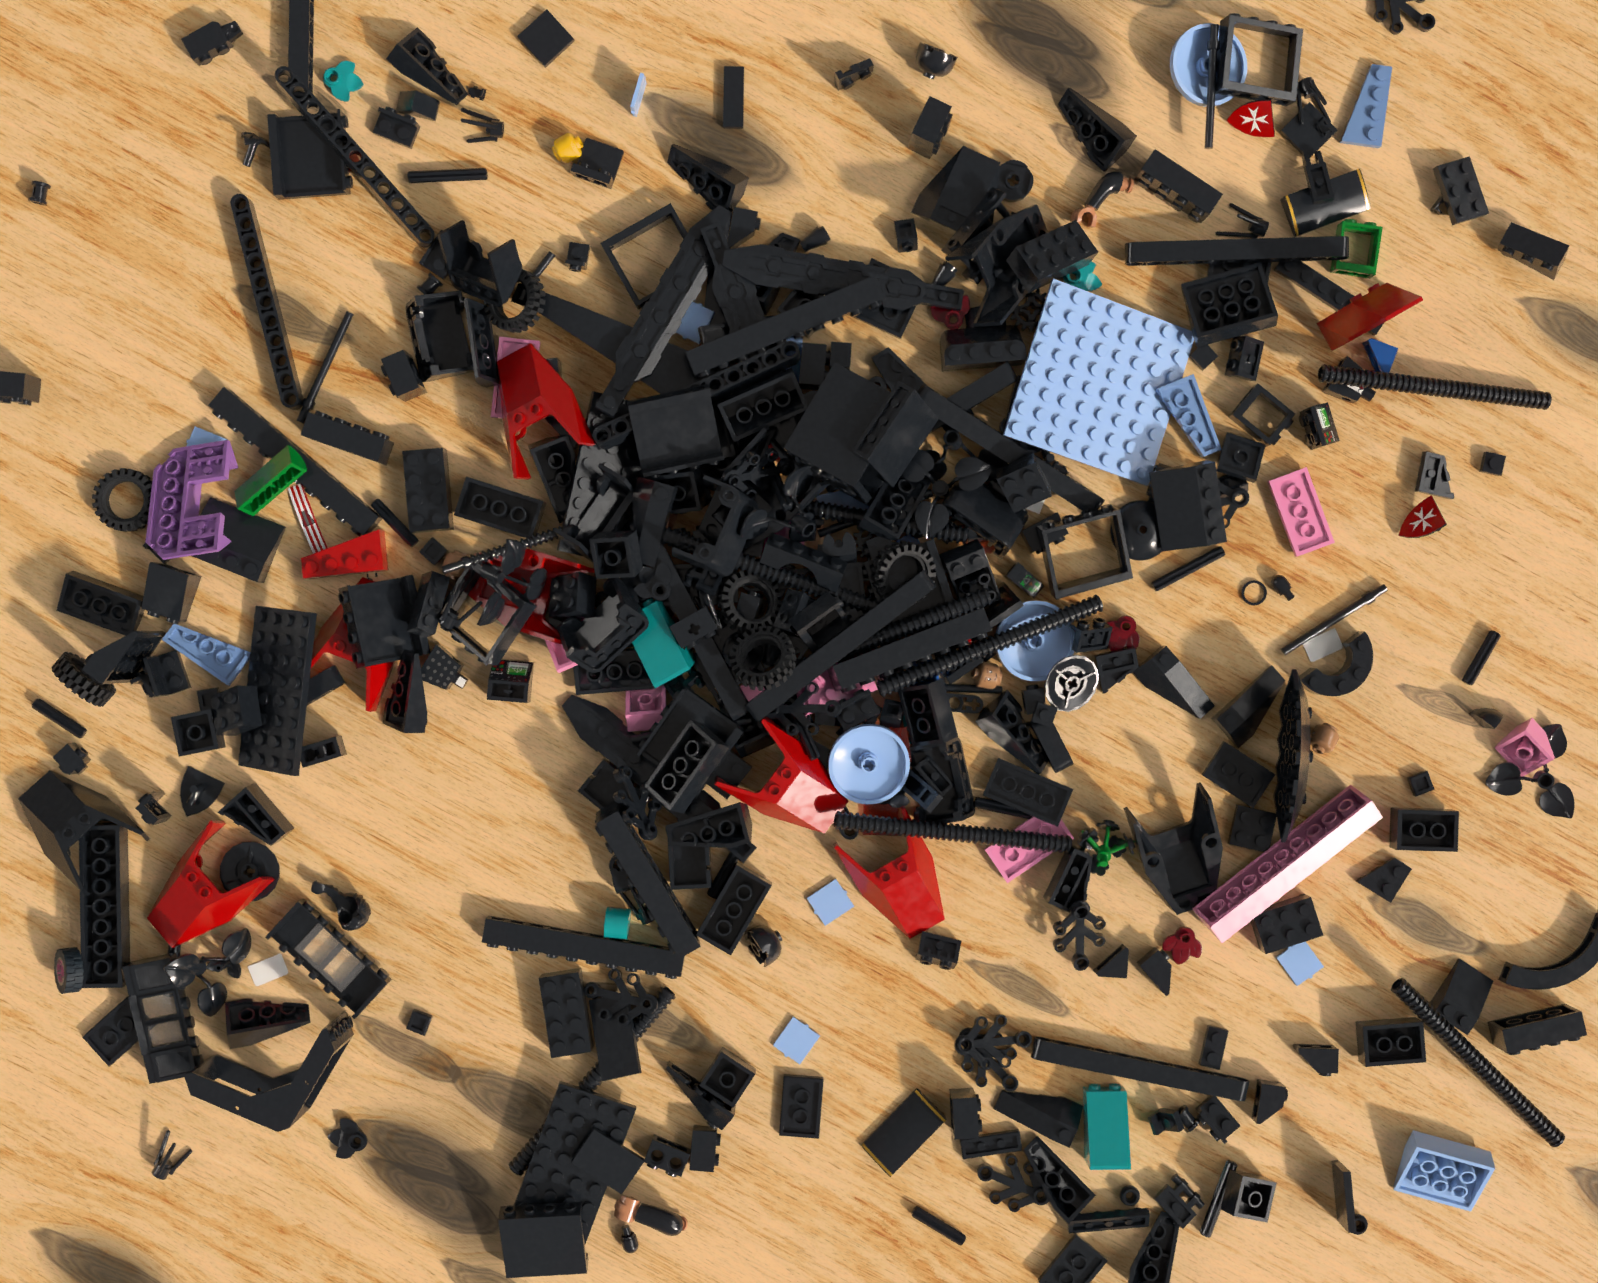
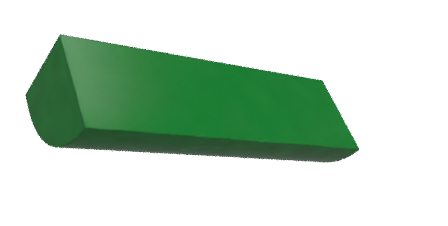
(270, 481)

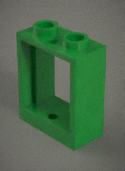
(1359, 270)

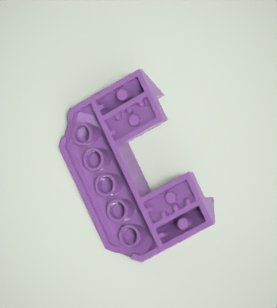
(173, 516)

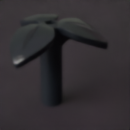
(253, 141)
(234, 970)

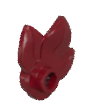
(944, 315)
(1123, 637)
(1182, 948)

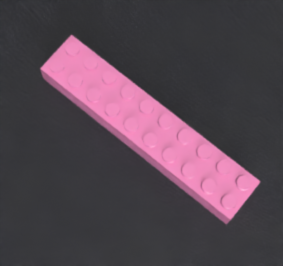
(1287, 863)

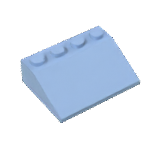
(1443, 1170)

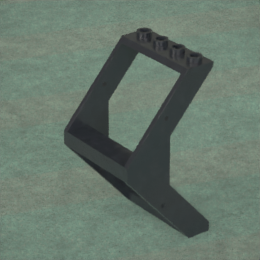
(282, 1097)

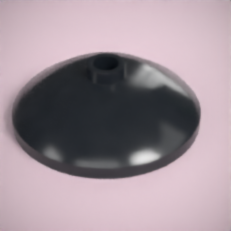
(1139, 545)

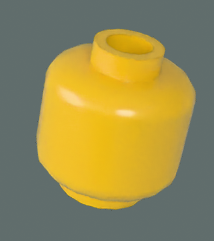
(567, 148)

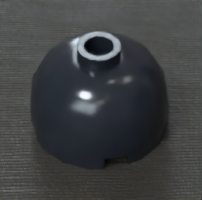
(934, 61)
(764, 944)

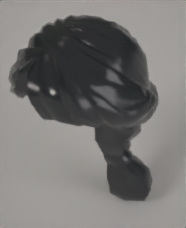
(351, 908)

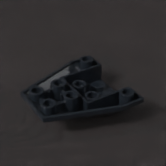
(958, 189)

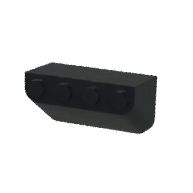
(981, 348)

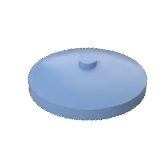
(1190, 65)
(1036, 656)
(868, 764)

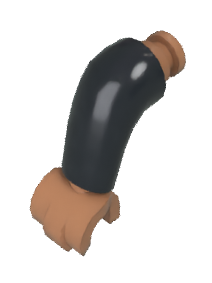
(1108, 184)
(660, 1219)

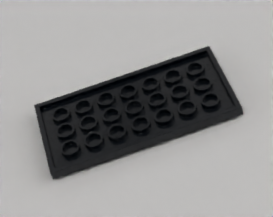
(620, 458)
(281, 672)
(567, 1125)

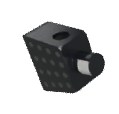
(443, 669)

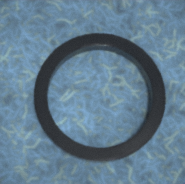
(1264, 590)

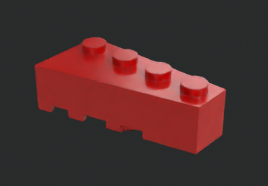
(351, 557)

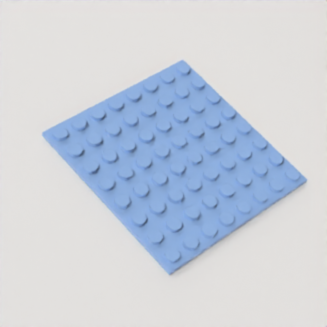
(1095, 382)

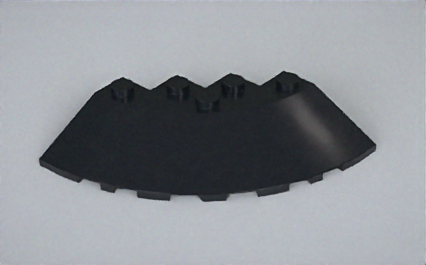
(1294, 755)

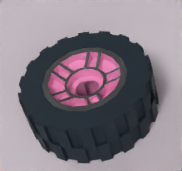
(68, 970)

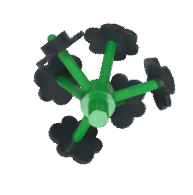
(1113, 845)

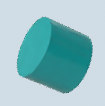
(617, 923)

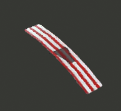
(307, 518)

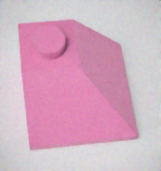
(644, 708)
(1526, 747)

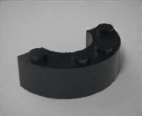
(1352, 674)

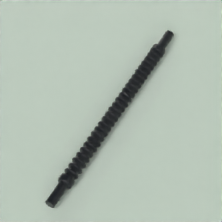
(466, 561)

